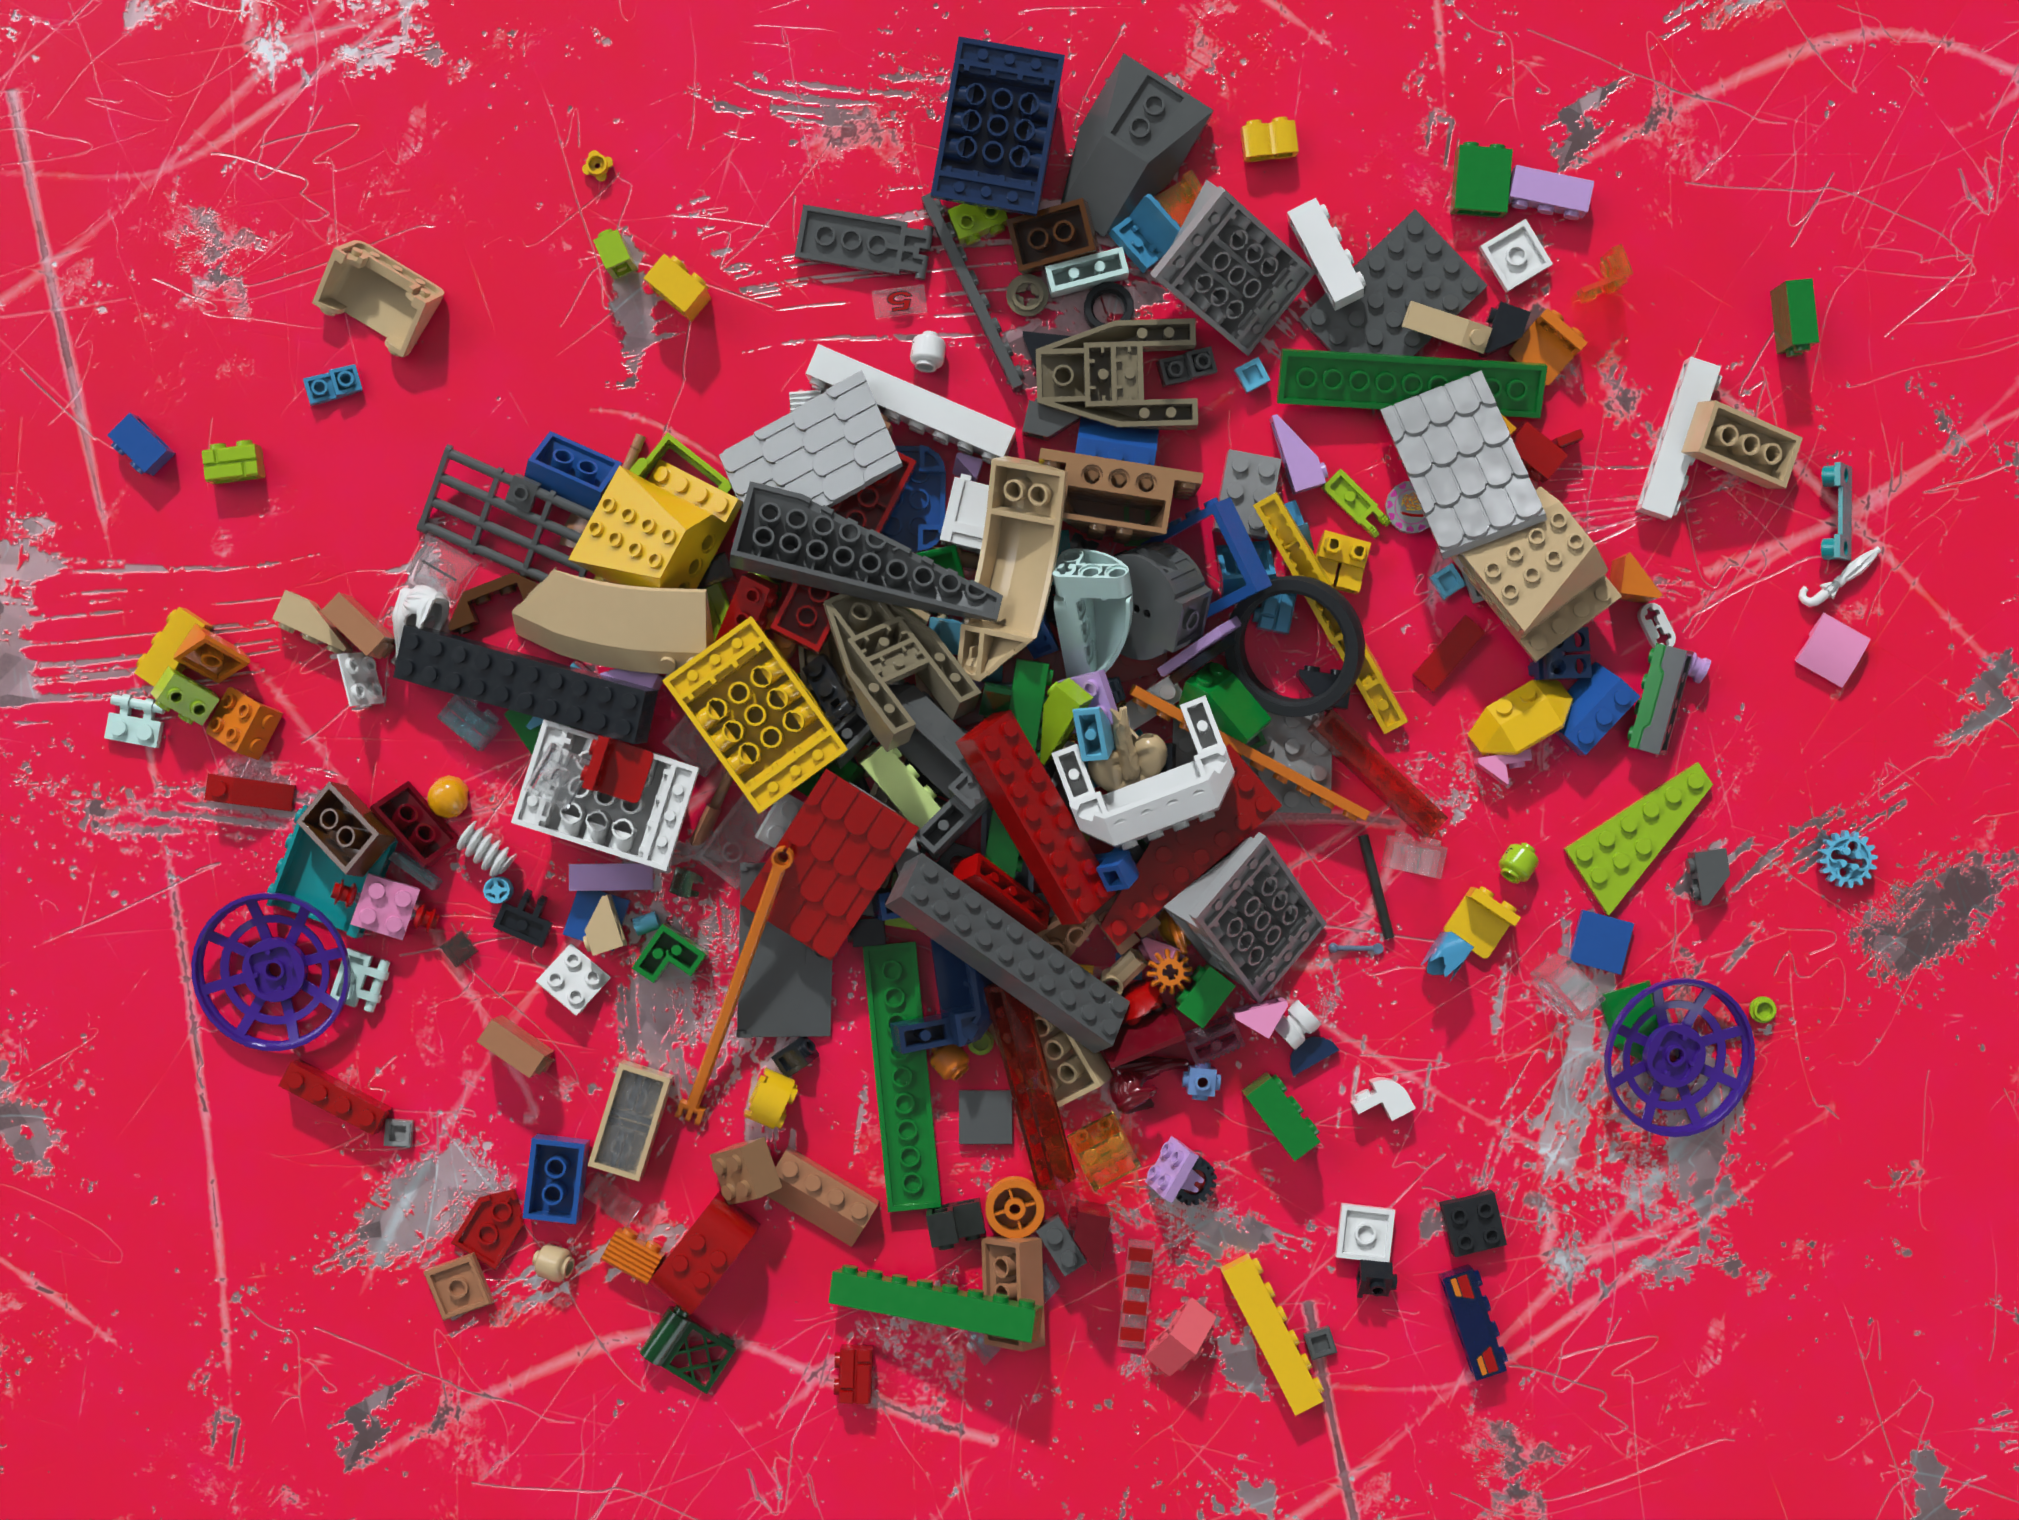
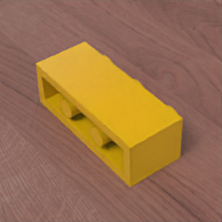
(166, 643)

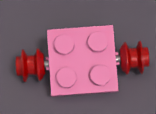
(385, 906)

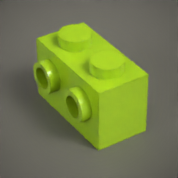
(973, 221)
(184, 696)

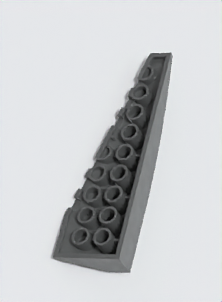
(812, 546)

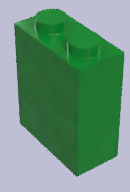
(1481, 180)
(1794, 317)

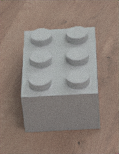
(1247, 481)

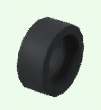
(1104, 288)

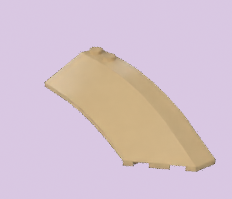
(1015, 560)
(616, 623)

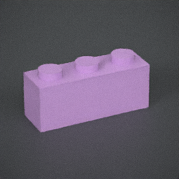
(1550, 192)

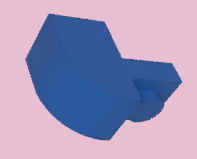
(1117, 869)

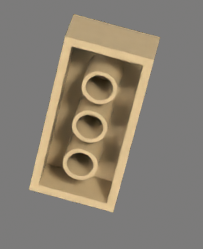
(1741, 444)

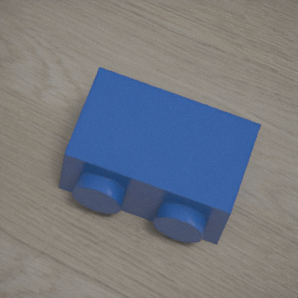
(140, 444)

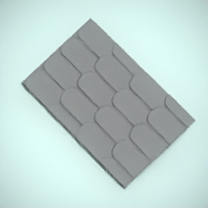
(818, 449)
(1463, 465)

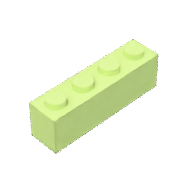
(901, 785)

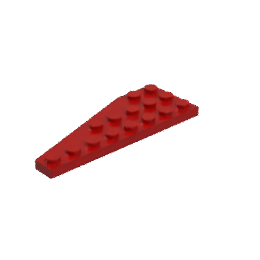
(1185, 854)

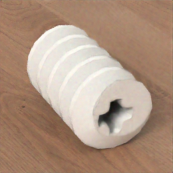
(485, 850)

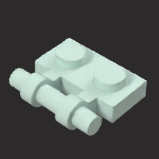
(132, 729)
(359, 969)

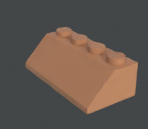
(822, 1197)
(1015, 1270)

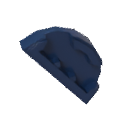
(1311, 1052)

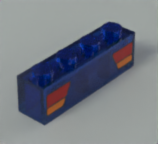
(1473, 1322)

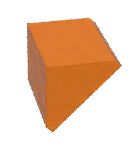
(1632, 580)
(210, 654)

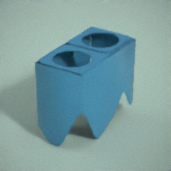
(1447, 954)

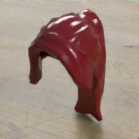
(1128, 1080)

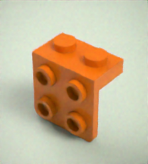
(1548, 343)
(243, 723)

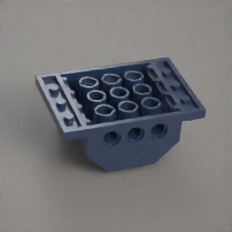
(998, 126)

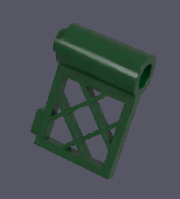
(669, 1337)

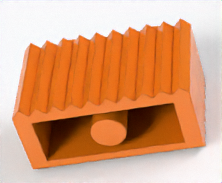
(633, 1254)

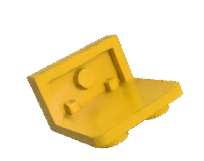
(1481, 920)

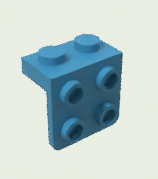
(1146, 233)

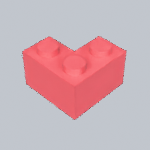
(1182, 1338)

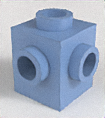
(1194, 1073)

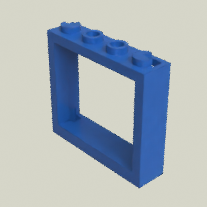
(1238, 543)

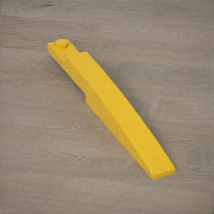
(1303, 562)

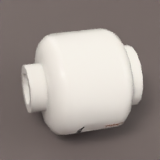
(927, 351)

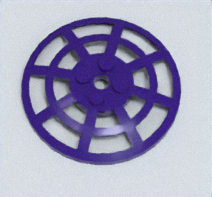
(258, 976)
(1689, 1062)

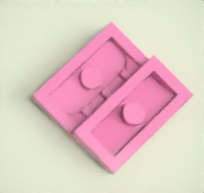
(1832, 649)

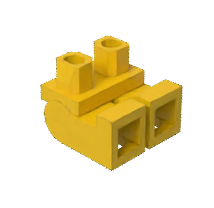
(1351, 555)

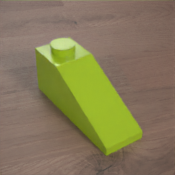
(1058, 716)

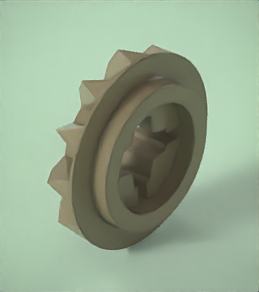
(1019, 285)

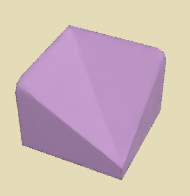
(967, 465)

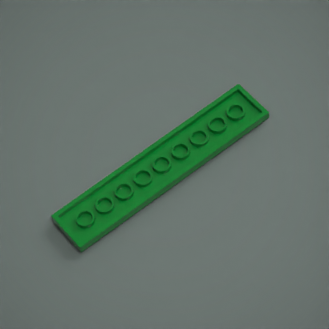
(1385, 379)
(901, 1079)

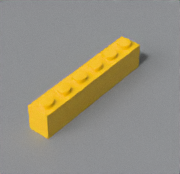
(1271, 1333)

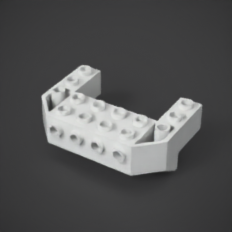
(1158, 801)

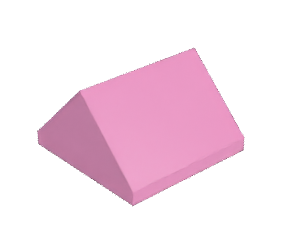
(1262, 1016)

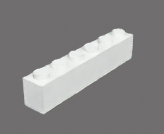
(1668, 465)

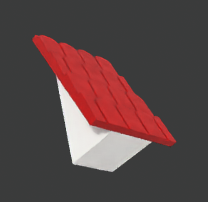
(841, 858)

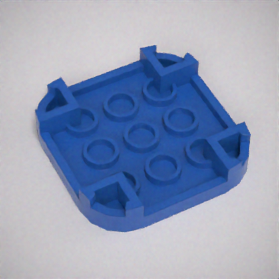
(922, 506)

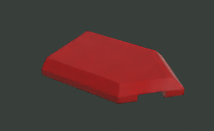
(491, 1227)

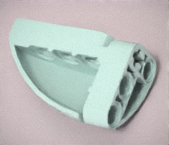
(1091, 609)

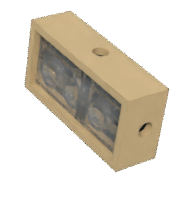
(631, 1120)

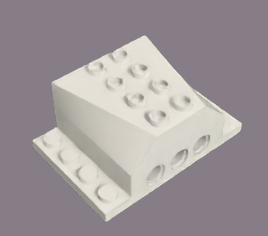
(633, 831)

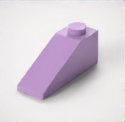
(1299, 461)

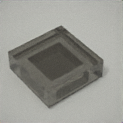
(459, 948)

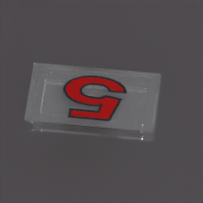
(899, 301)

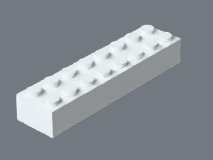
(916, 406)

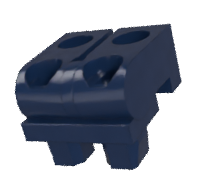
(1561, 666)

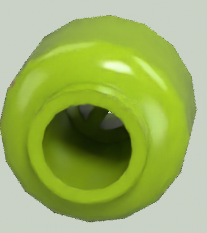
(1518, 862)

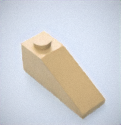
(1447, 327)

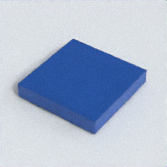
(583, 909)
(1601, 941)

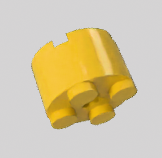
(770, 1099)

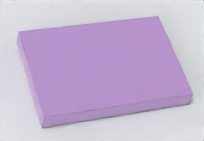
(1199, 646)

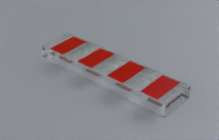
(1136, 1293)

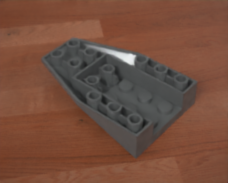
(1132, 142)

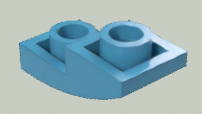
(332, 385)

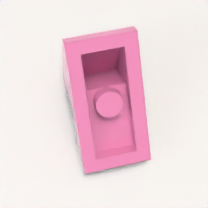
(1496, 764)

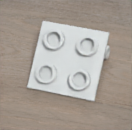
(360, 679)
(573, 979)

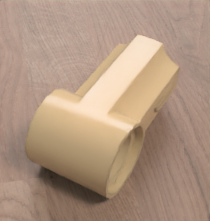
(1124, 969)

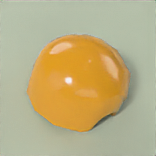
(448, 797)

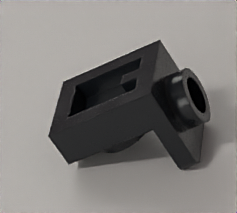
(795, 1056)

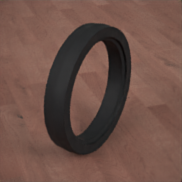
(1352, 635)

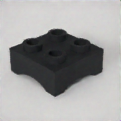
(1473, 1223)

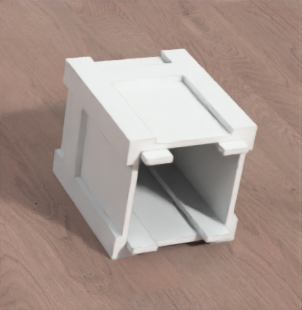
(965, 514)

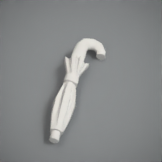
(1830, 589)

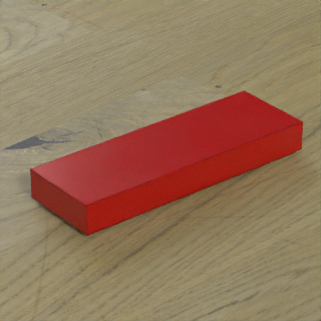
(1449, 653)

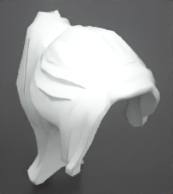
(415, 607)

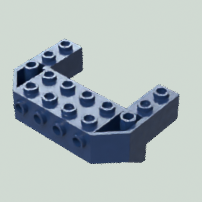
(960, 995)

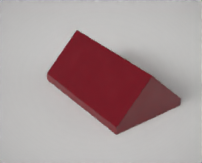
(415, 825)

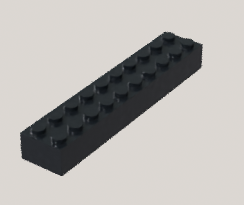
(526, 684)

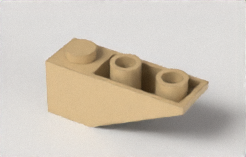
(304, 615)

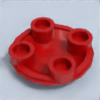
(1142, 1000)

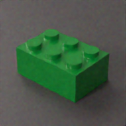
(1282, 1115)

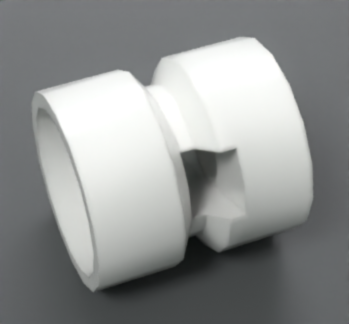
(1297, 1024)

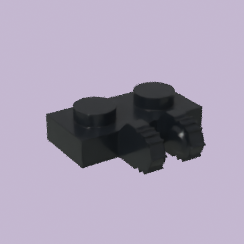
(522, 923)

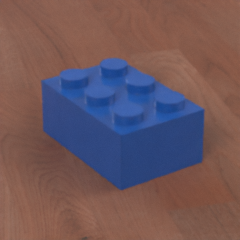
(556, 1179)

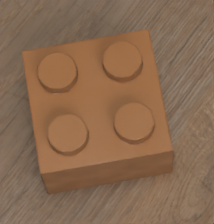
(745, 1171)

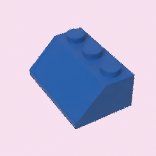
(1117, 443)
(571, 470)
(1595, 708)

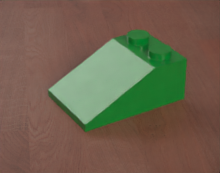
(1230, 702)

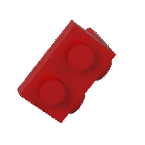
(617, 769)

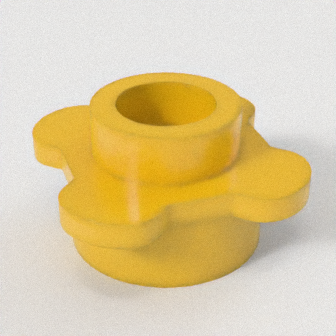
(596, 158)

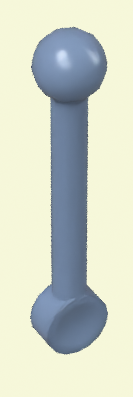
(1377, 948)

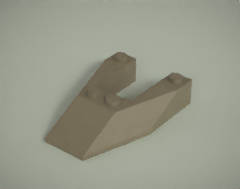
(1102, 374)
(884, 645)

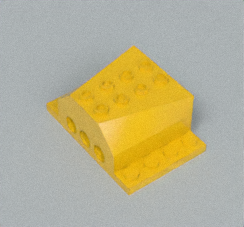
(655, 529)
(755, 714)

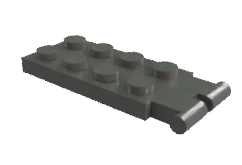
(862, 242)

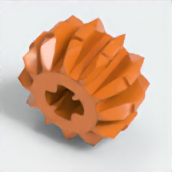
(1175, 965)

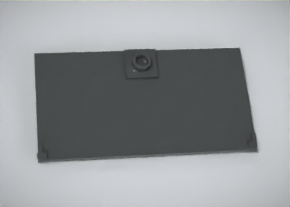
(786, 983)

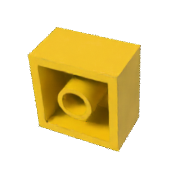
(677, 287)

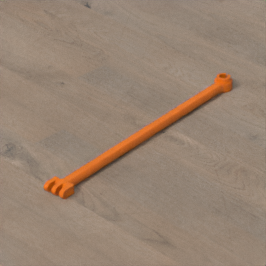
(737, 982)

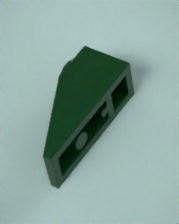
(994, 699)

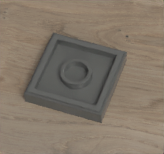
(985, 1117)

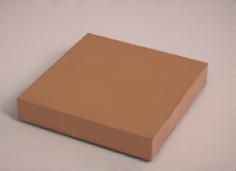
(458, 1286)

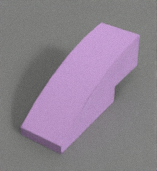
(610, 877)

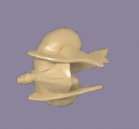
(1134, 758)

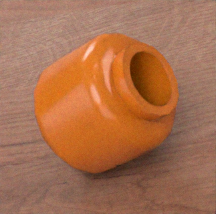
(949, 1061)

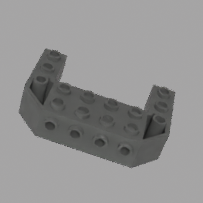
(936, 756)

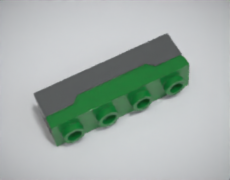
(1660, 699)

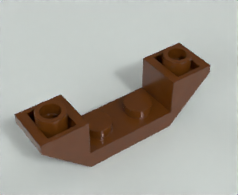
(465, 614)

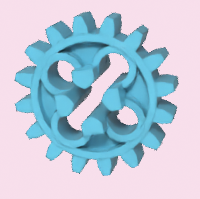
(1853, 872)

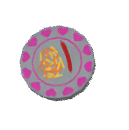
(1404, 509)

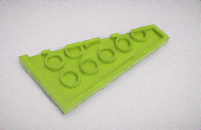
(1626, 844)

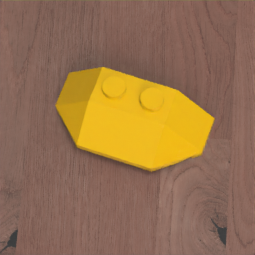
(1522, 718)

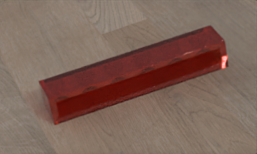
(1377, 773)

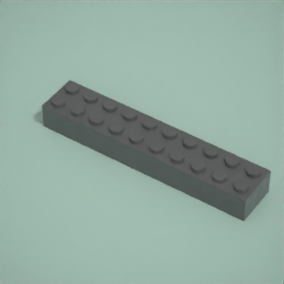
(1007, 953)

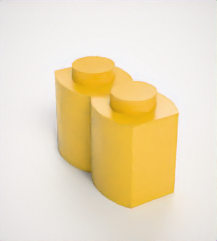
(1269, 140)

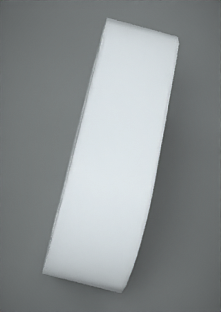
(1661, 623)

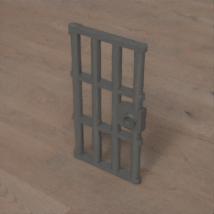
(518, 502)

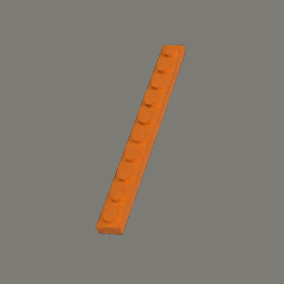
(1258, 759)

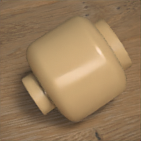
(553, 1263)

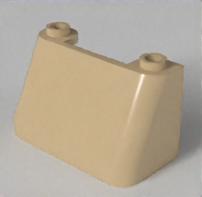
(378, 294)

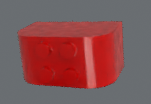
(704, 1253)

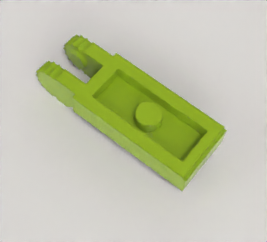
(1354, 501)

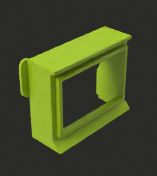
(645, 466)

